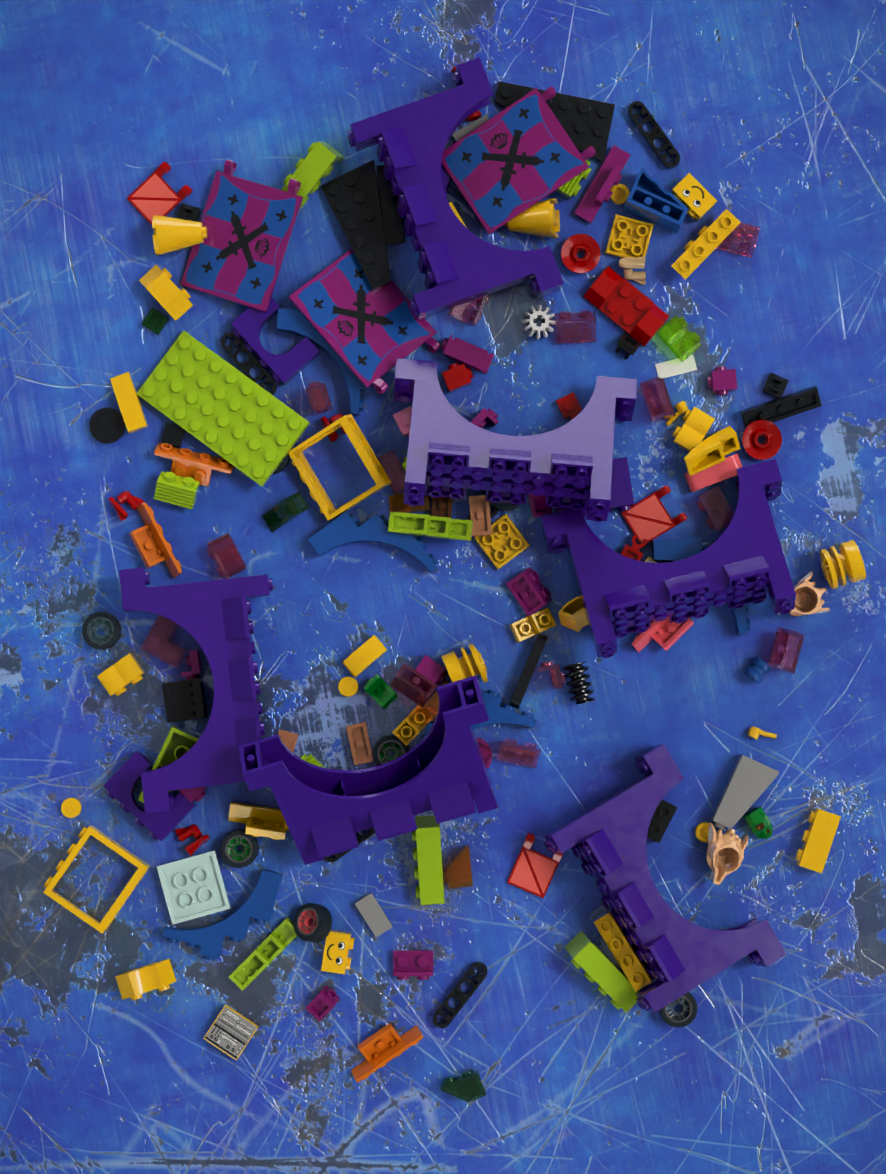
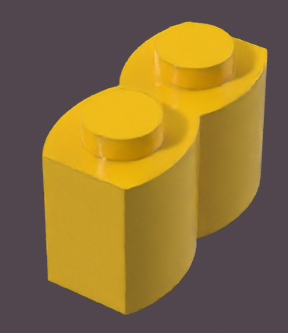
(693, 430)
(121, 674)

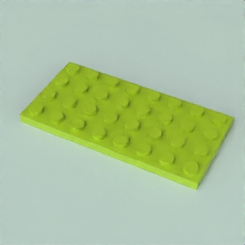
(223, 408)

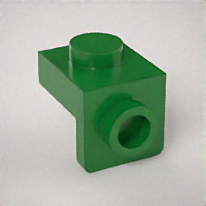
(380, 691)

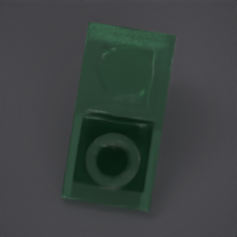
(285, 511)
(465, 1087)

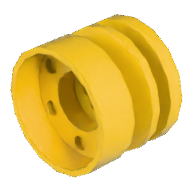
(839, 565)
(466, 666)

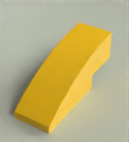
(129, 402)
(712, 450)

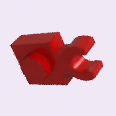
(569, 406)
(633, 551)

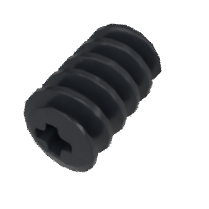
(579, 683)

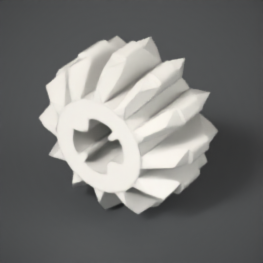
(533, 317)

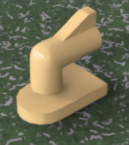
(629, 263)

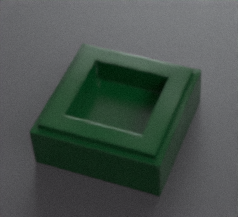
(155, 321)

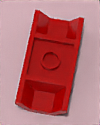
(626, 306)

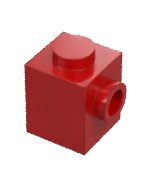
(457, 377)

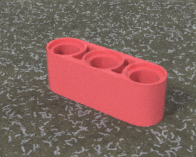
(714, 474)

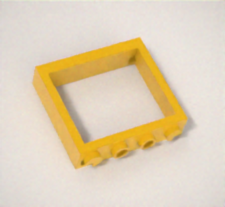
(364, 451)
(122, 898)

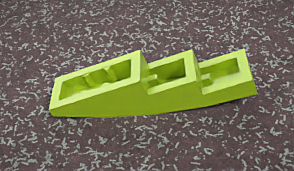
(430, 526)
(263, 954)

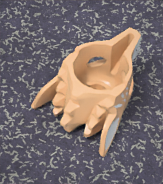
(808, 598)
(724, 851)

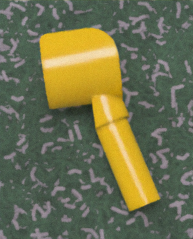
(681, 409)
(754, 732)

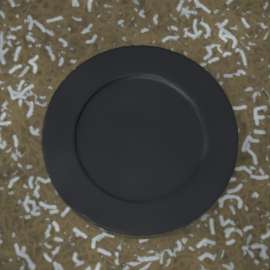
(107, 425)

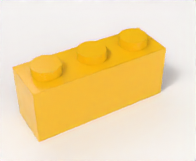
(817, 840)

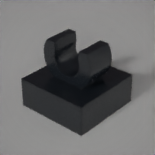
(188, 212)
(628, 344)
(775, 385)

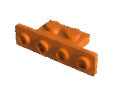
(193, 464)
(152, 544)
(382, 1048)

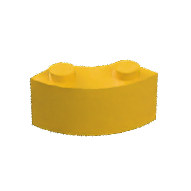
(169, 296)
(573, 615)
(145, 979)

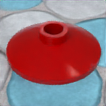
(581, 243)
(771, 443)

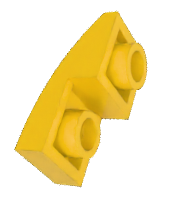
(532, 625)
(364, 656)
(411, 726)

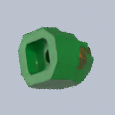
(759, 823)

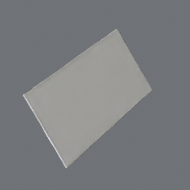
(675, 367)

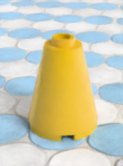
(538, 220)
(176, 234)

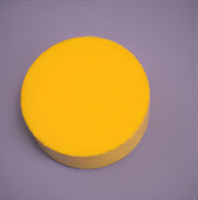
(620, 194)
(348, 686)
(71, 807)
(701, 832)

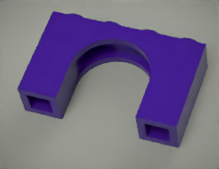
(284, 365)
(621, 488)
(122, 787)

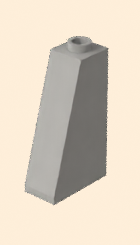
(742, 790)

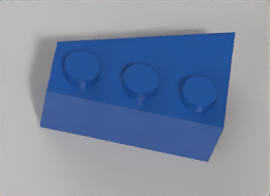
(654, 203)

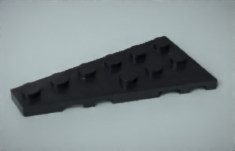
(583, 119)
(358, 211)

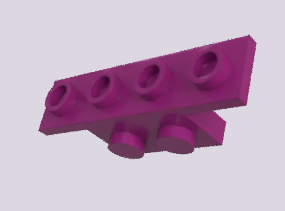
(601, 185)

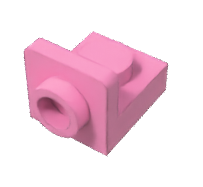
(403, 420)

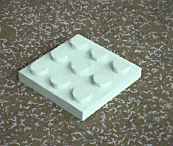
(193, 887)

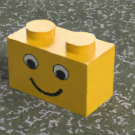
(694, 197)
(336, 952)

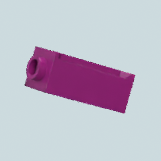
(467, 354)

